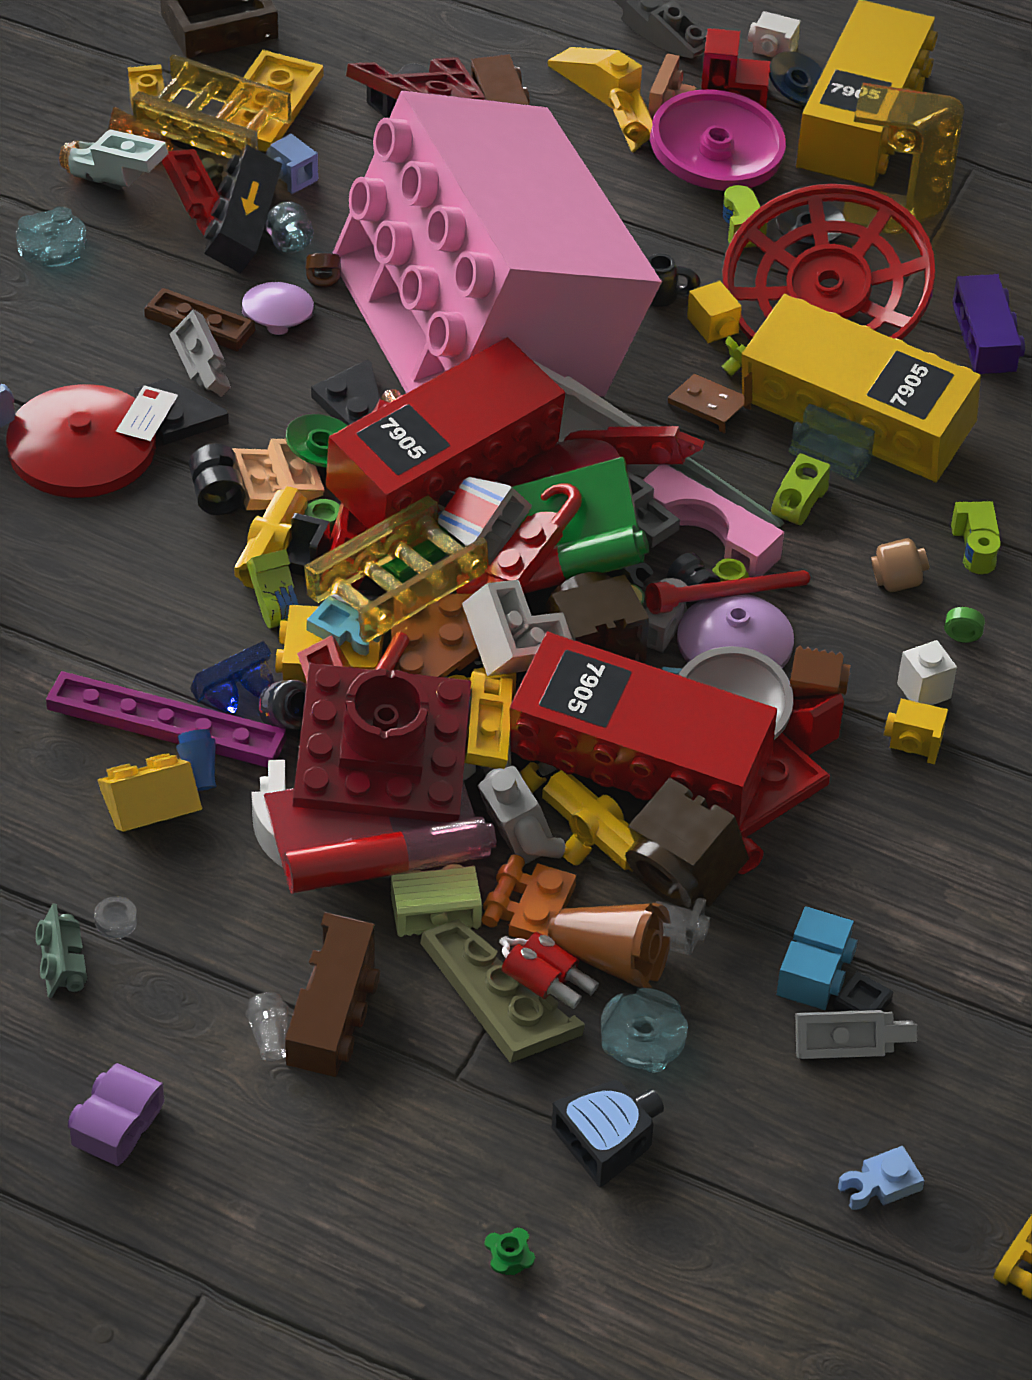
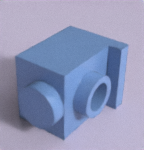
(297, 161)

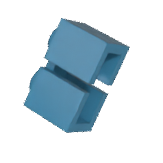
(816, 958)

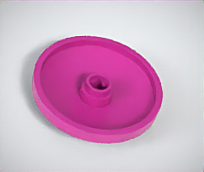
(717, 139)

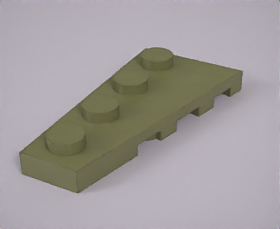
(505, 1008)

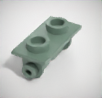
(57, 937)

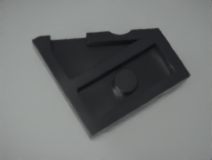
(188, 414)

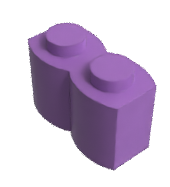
(116, 1113)

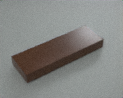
(226, 327)

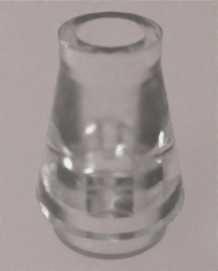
(268, 1022)

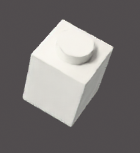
(927, 674)

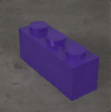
(987, 324)

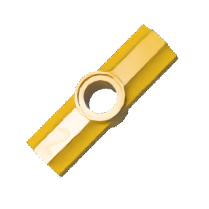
(272, 530)
(592, 817)

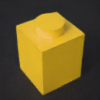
(714, 311)

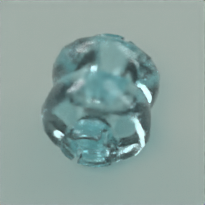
(289, 227)

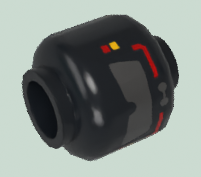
(283, 704)

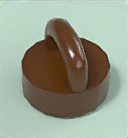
(323, 263)

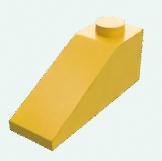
(598, 71)

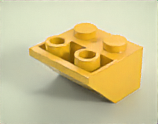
(150, 792)

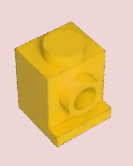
(146, 80)
(916, 728)

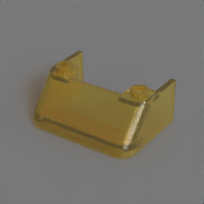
(921, 126)

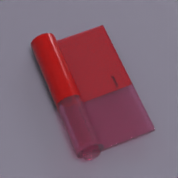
(347, 847)

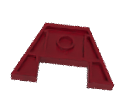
(445, 78)

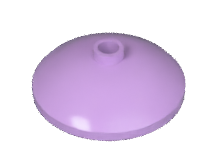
(736, 622)

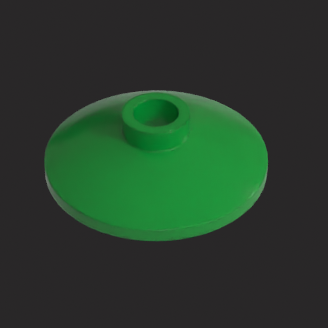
(309, 437)

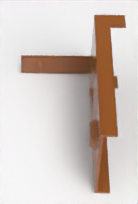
(711, 399)

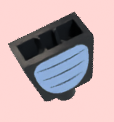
(606, 1127)

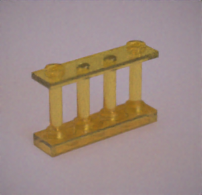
(203, 130)
(381, 544)

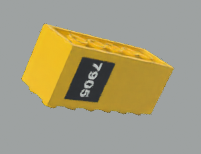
(876, 48)
(902, 393)

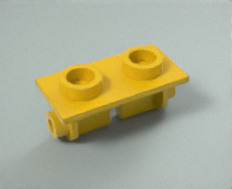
(631, 116)

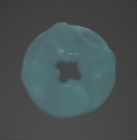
(35, 234)
(637, 1049)

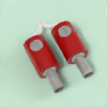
(545, 968)

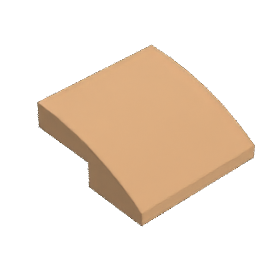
(273, 470)

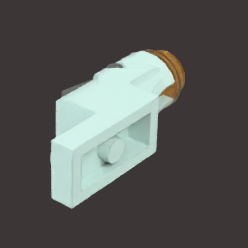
(114, 159)

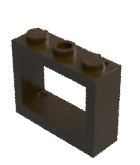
(221, 32)

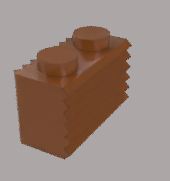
(818, 673)

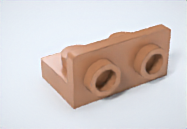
(667, 84)

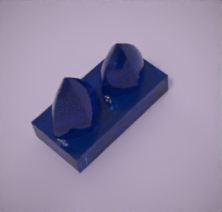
(219, 681)

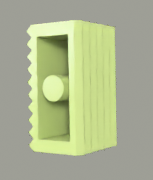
(435, 898)

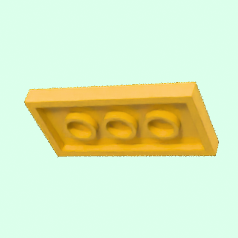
(285, 74)

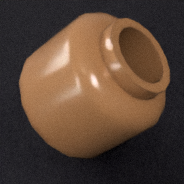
(899, 565)

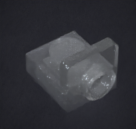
(686, 926)

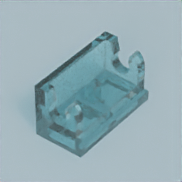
(833, 441)

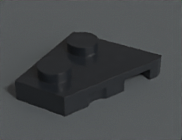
(349, 393)

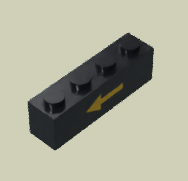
(242, 208)

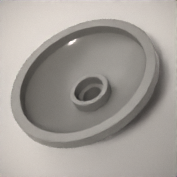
(746, 675)

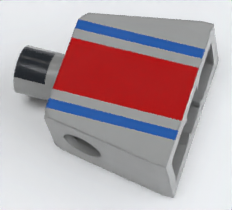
(484, 511)

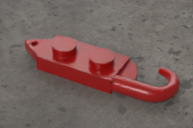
(646, 443)
(534, 539)

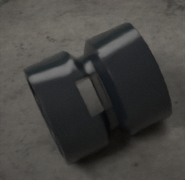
(217, 479)

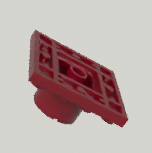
(382, 743)

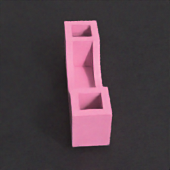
(742, 533)

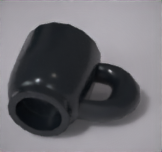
(669, 274)

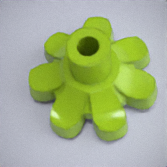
(734, 363)

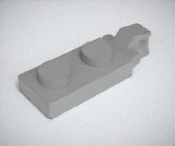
(200, 353)
(850, 1034)

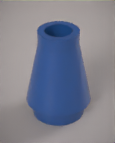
(199, 750)

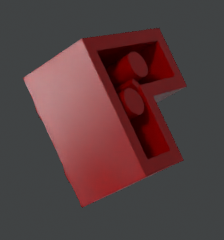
(729, 73)

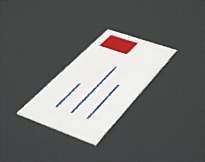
(147, 413)

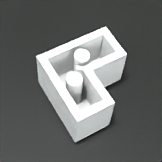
(505, 629)

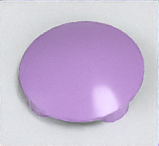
(277, 306)

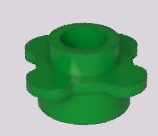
(510, 1262)

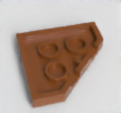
(438, 639)

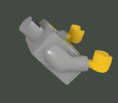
(520, 818)

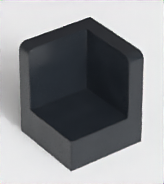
(308, 541)

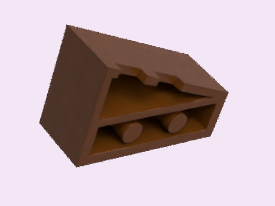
(334, 996)

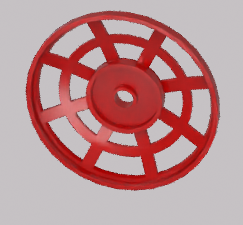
(833, 260)

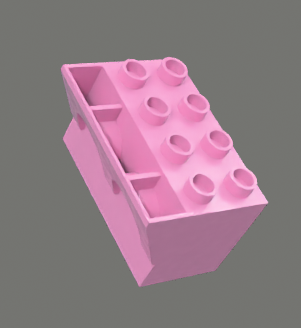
(485, 233)

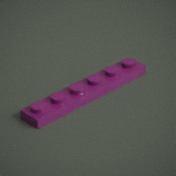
(163, 717)

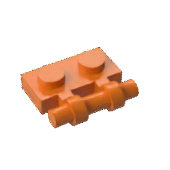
(543, 897)

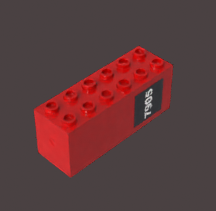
(454, 427)
(639, 726)

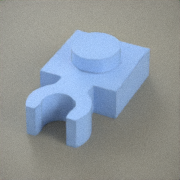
(885, 1175)

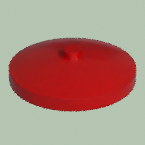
(70, 442)

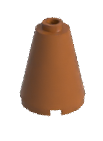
(616, 939)

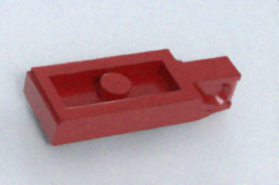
(192, 185)

